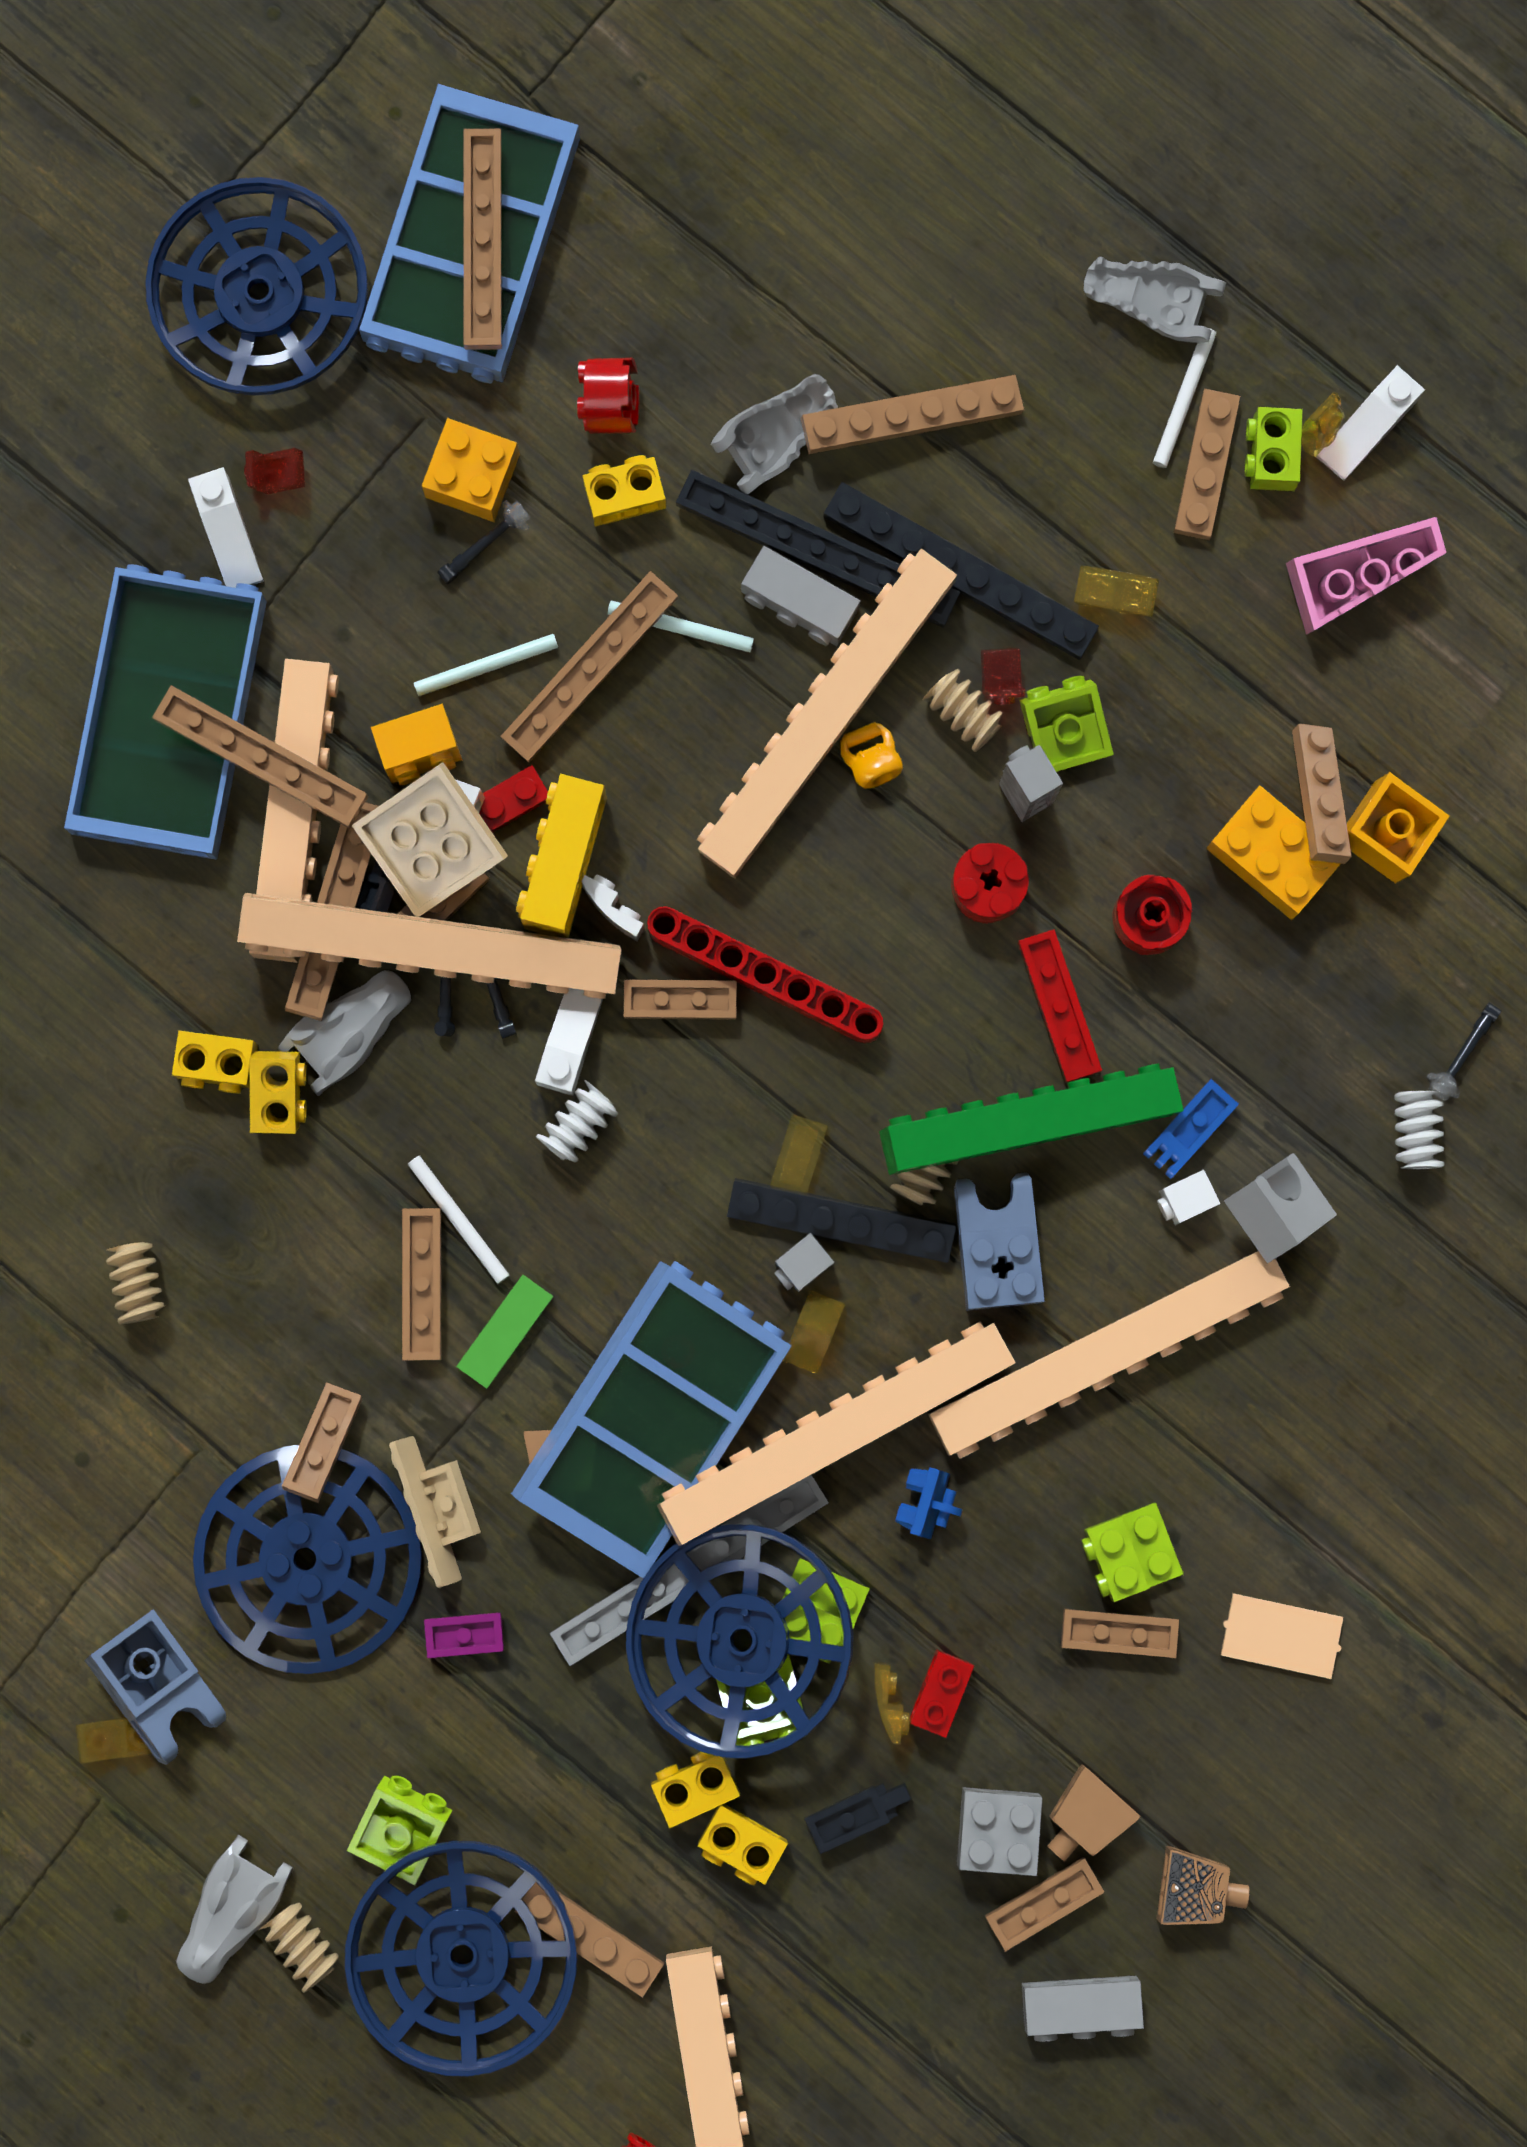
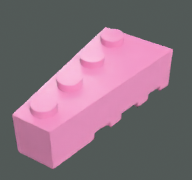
(1350, 573)

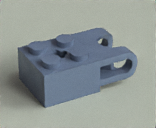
(995, 1235)
(156, 1697)

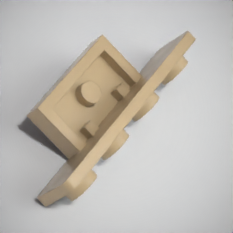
(438, 1508)

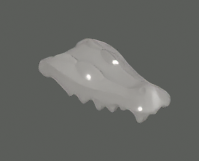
(1158, 295)
(771, 432)
(348, 1029)
(231, 1908)

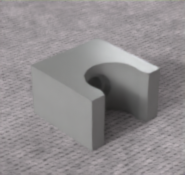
(1280, 1208)

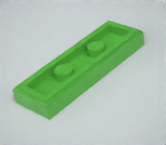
(505, 1331)

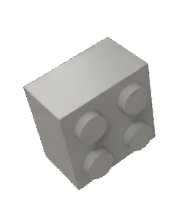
(999, 1831)

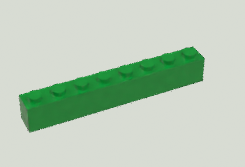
(1030, 1120)

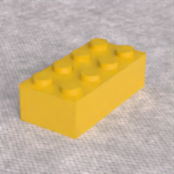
(563, 856)

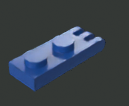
(1192, 1127)

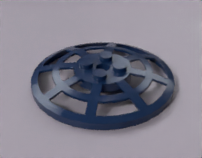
(248, 268)
(310, 1586)
(717, 1646)
(460, 1981)

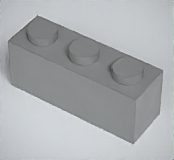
(799, 597)
(1030, 782)
(1082, 2007)

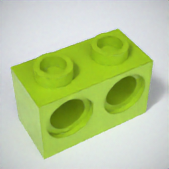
(1282, 450)

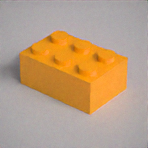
(1271, 853)

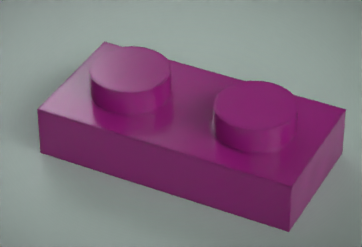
(464, 1635)

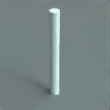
(698, 631)
(485, 665)

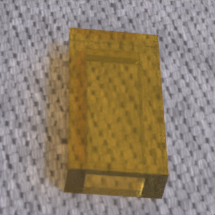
(799, 1154)

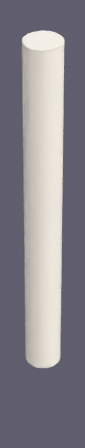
(1183, 402)
(458, 1219)

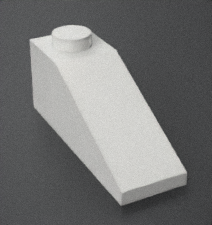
(1371, 422)
(225, 528)
(568, 1042)

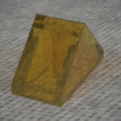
(814, 1331)

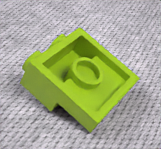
(1067, 723)
(1131, 1552)
(825, 1607)
(757, 1697)
(398, 1824)

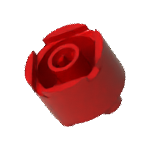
(609, 395)
(1009, 874)
(1152, 893)

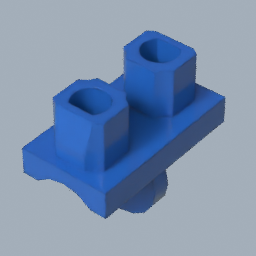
(934, 1504)

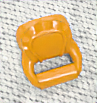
(876, 764)

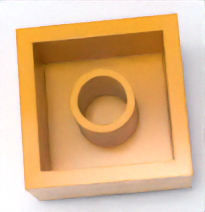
(470, 470)
(416, 744)
(1394, 827)

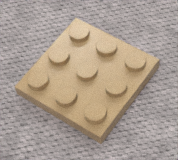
(429, 840)

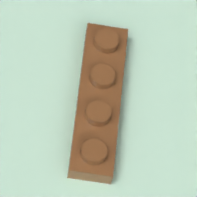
(1206, 464)
(1321, 794)
(421, 1284)
(597, 1942)

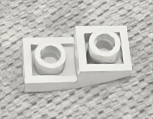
(605, 898)

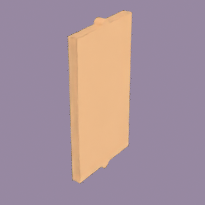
(1281, 1636)

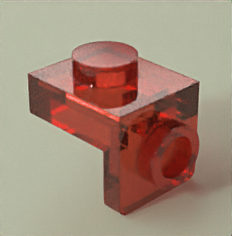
(275, 470)
(1002, 675)

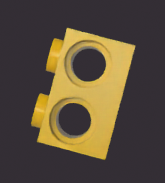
(627, 500)
(216, 1051)
(266, 1091)
(700, 1797)
(747, 1835)

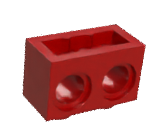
(941, 1693)

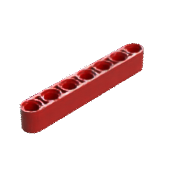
(754, 959)

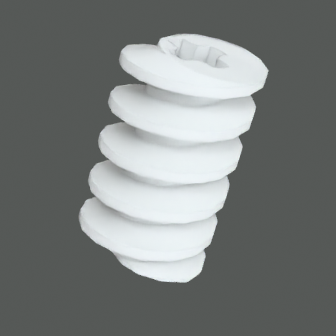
(578, 1123)
(1418, 1130)

